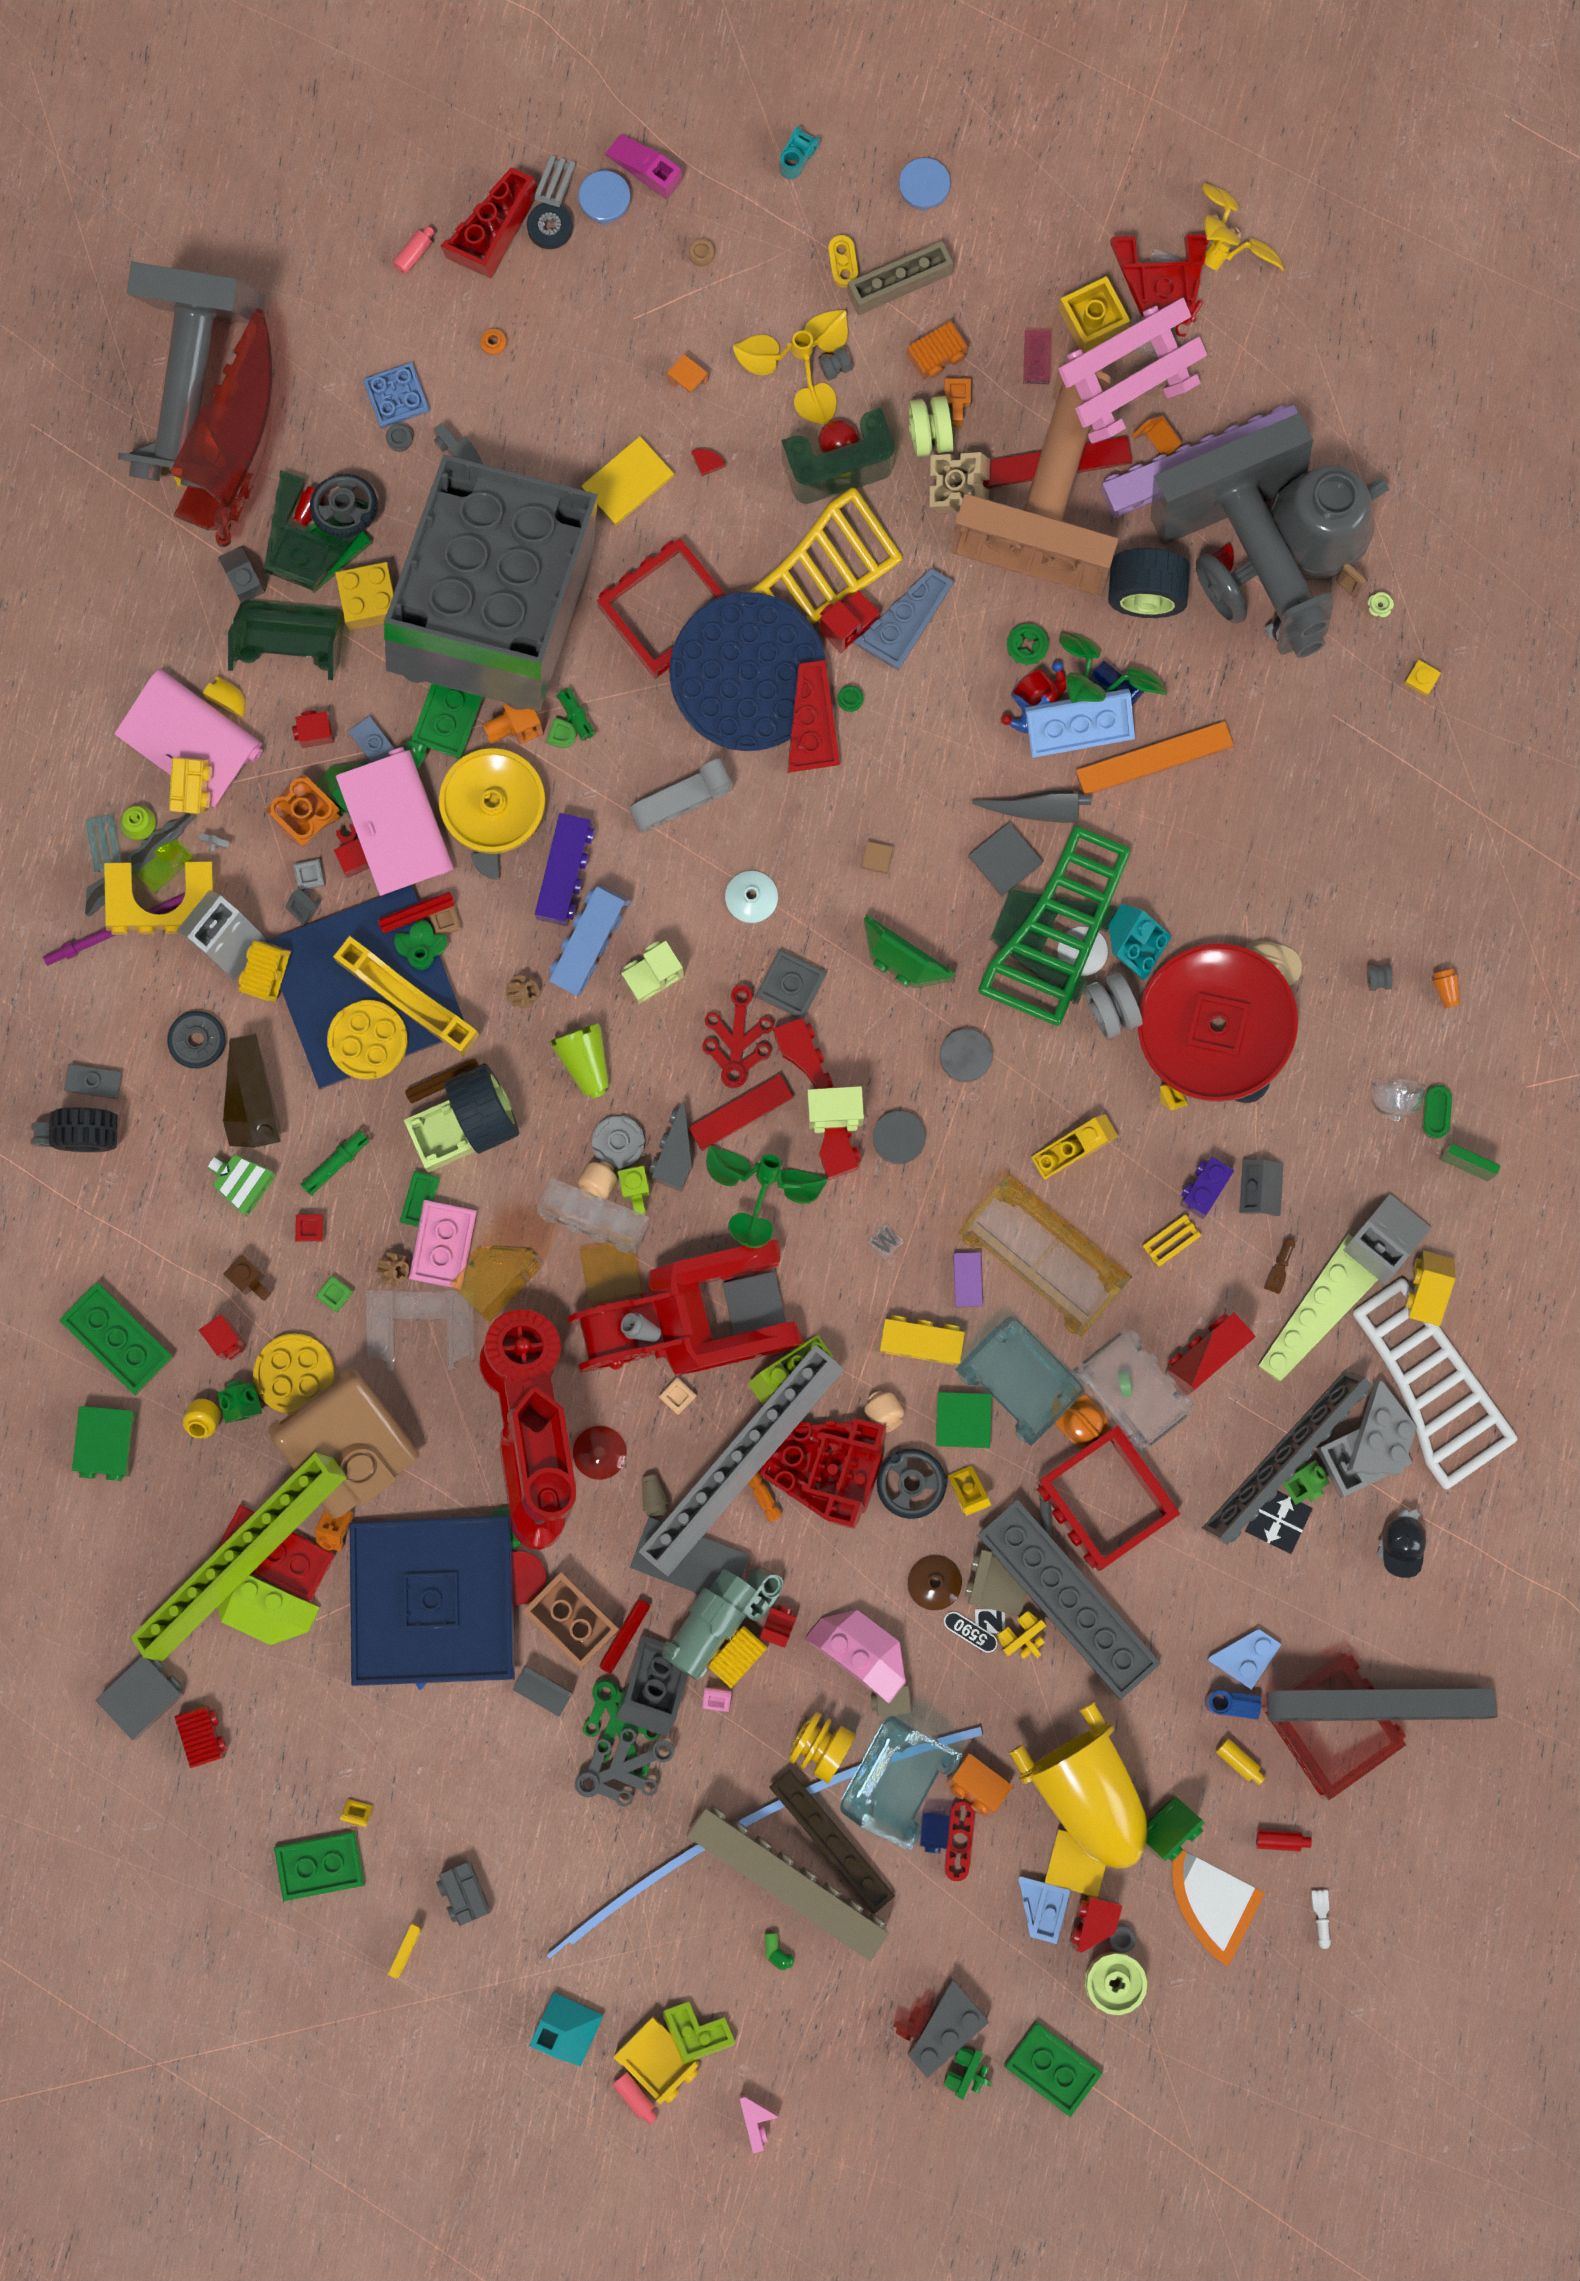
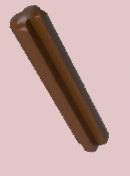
(437, 1082)

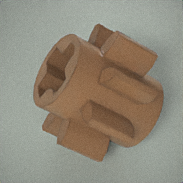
(522, 991)
(392, 1269)

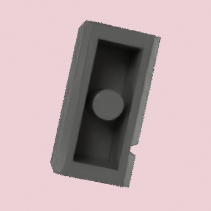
(463, 1893)

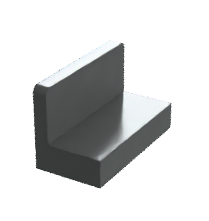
(1261, 1187)
(542, 1691)

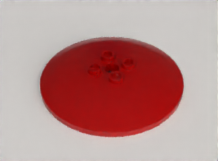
(1210, 985)

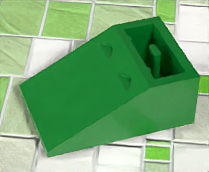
(1171, 1829)

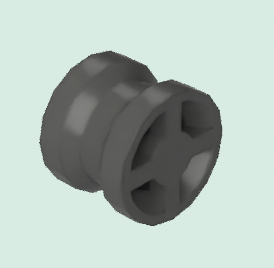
(1379, 977)
(41, 1134)

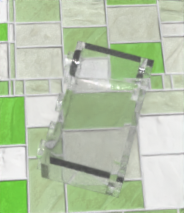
(1134, 1389)

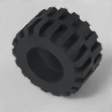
(83, 1129)

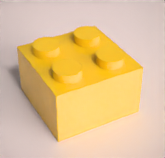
(1093, 314)
(365, 595)

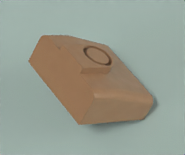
(356, 1431)

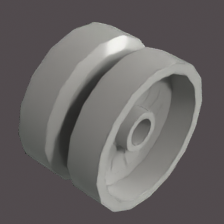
(1113, 1006)

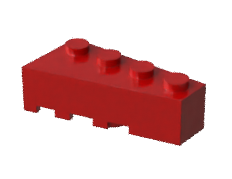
(492, 225)

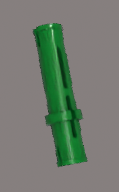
(335, 1162)

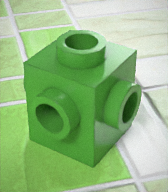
(1306, 1482)

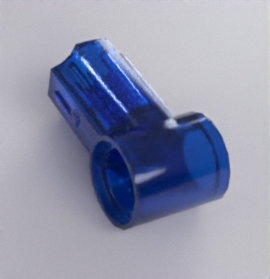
(1106, 675)

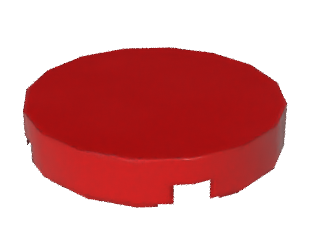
(528, 1577)

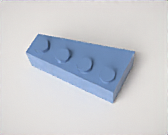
(588, 939)

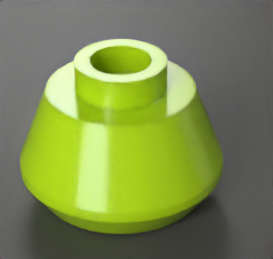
(141, 827)

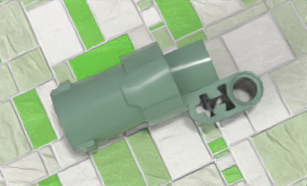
(718, 1615)

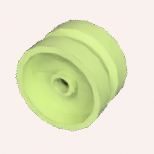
(930, 426)
(1117, 1999)

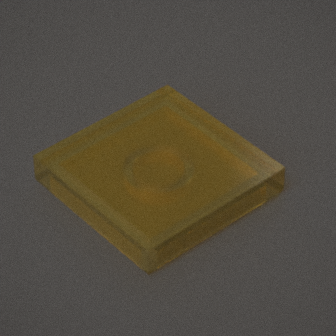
(609, 1273)

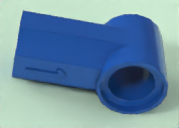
(1235, 1704)

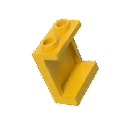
(655, 2061)

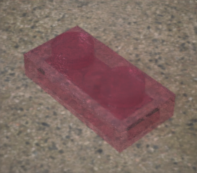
(1036, 357)

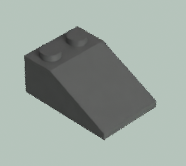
(651, 1689)

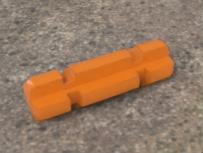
(764, 1498)

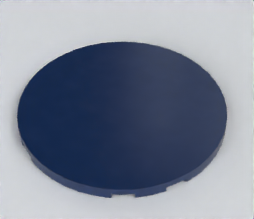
(739, 669)

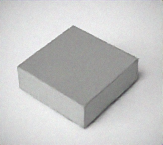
(309, 875)

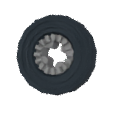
(549, 213)

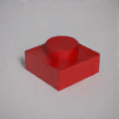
(309, 1227)

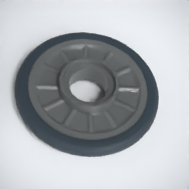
(193, 1023)

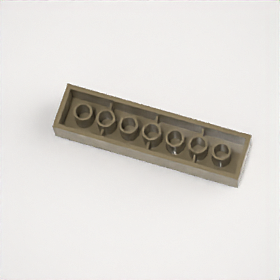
(787, 1883)

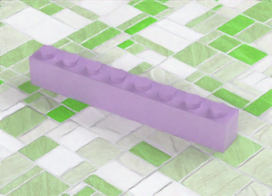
(1136, 488)

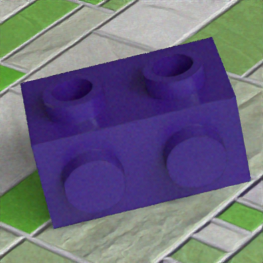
(1207, 1187)

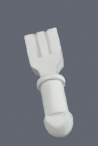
(1320, 1906)

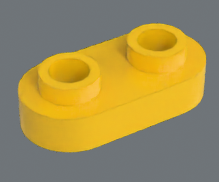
(842, 262)

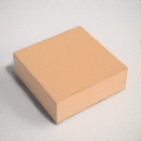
(677, 1396)

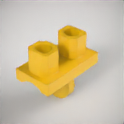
(1031, 1627)

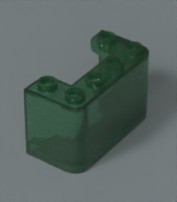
(841, 469)

